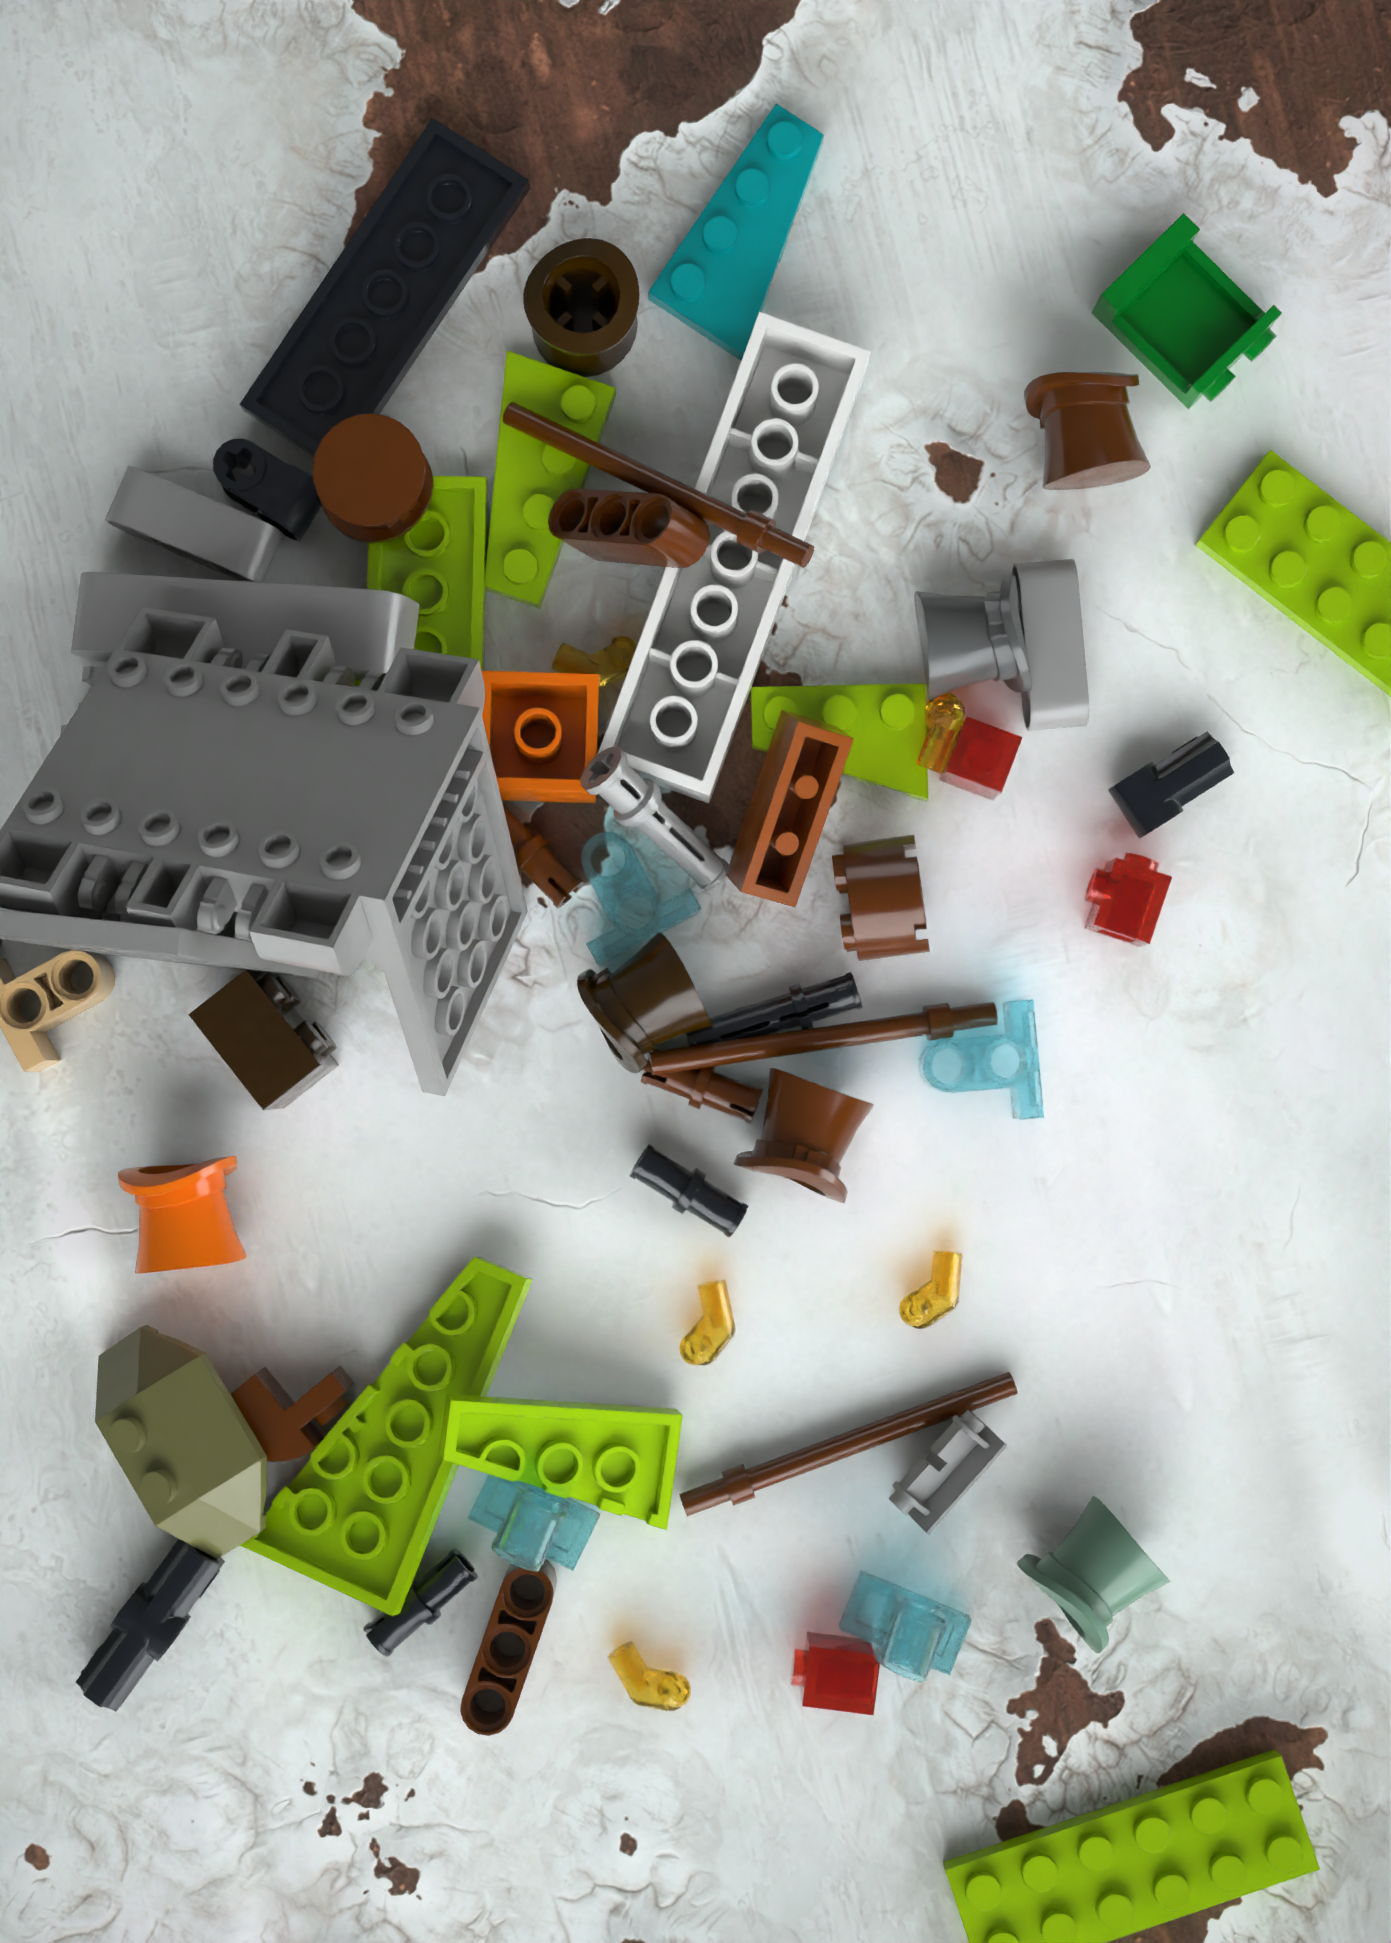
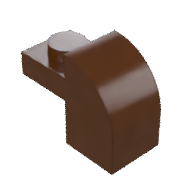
(285, 1425)

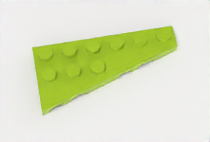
(377, 1478)

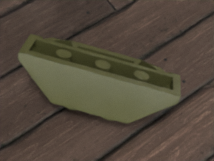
(181, 1441)

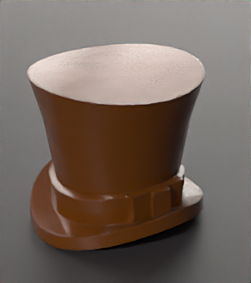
(1086, 429)
(372, 478)
(805, 1134)

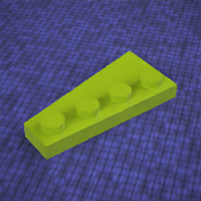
(536, 474)
(577, 1450)

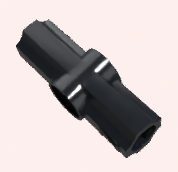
(148, 1625)

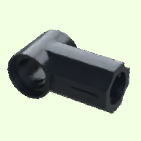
(1160, 790)

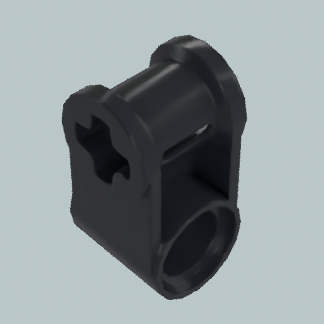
(275, 492)

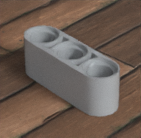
(193, 526)
(1053, 644)

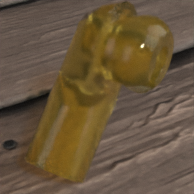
(610, 662)
(648, 1685)

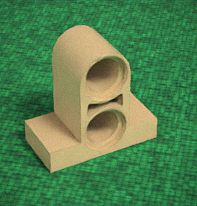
(58, 1005)

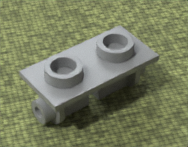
(947, 1471)

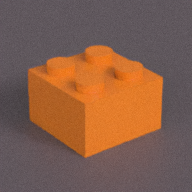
(541, 733)

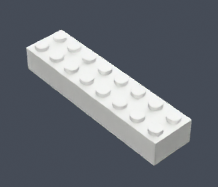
(719, 613)

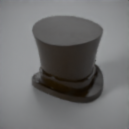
(583, 306)
(643, 1002)

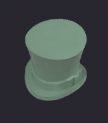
(1094, 1573)

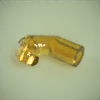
(942, 722)
(937, 1296)
(713, 1329)

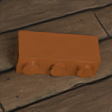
(789, 808)

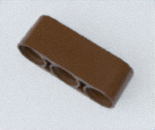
(629, 527)
(501, 1671)

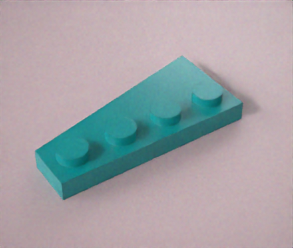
(734, 247)

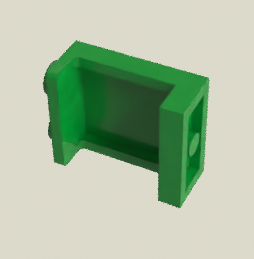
(1184, 316)

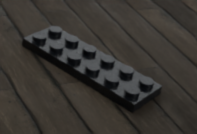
(387, 288)

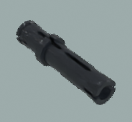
(782, 1012)

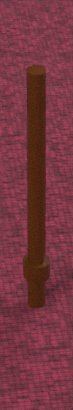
(751, 528)
(934, 1021)
(741, 1483)

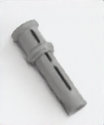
(640, 805)

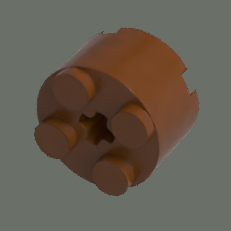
(882, 898)

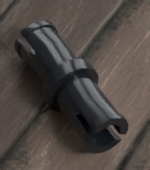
(689, 1191)
(422, 1602)

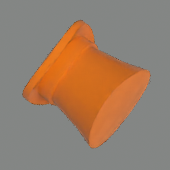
(183, 1215)

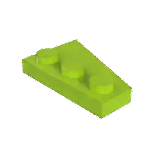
(880, 717)

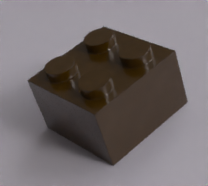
(265, 1038)

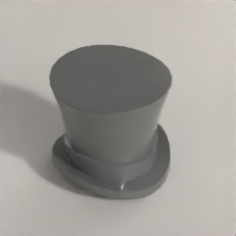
(972, 640)

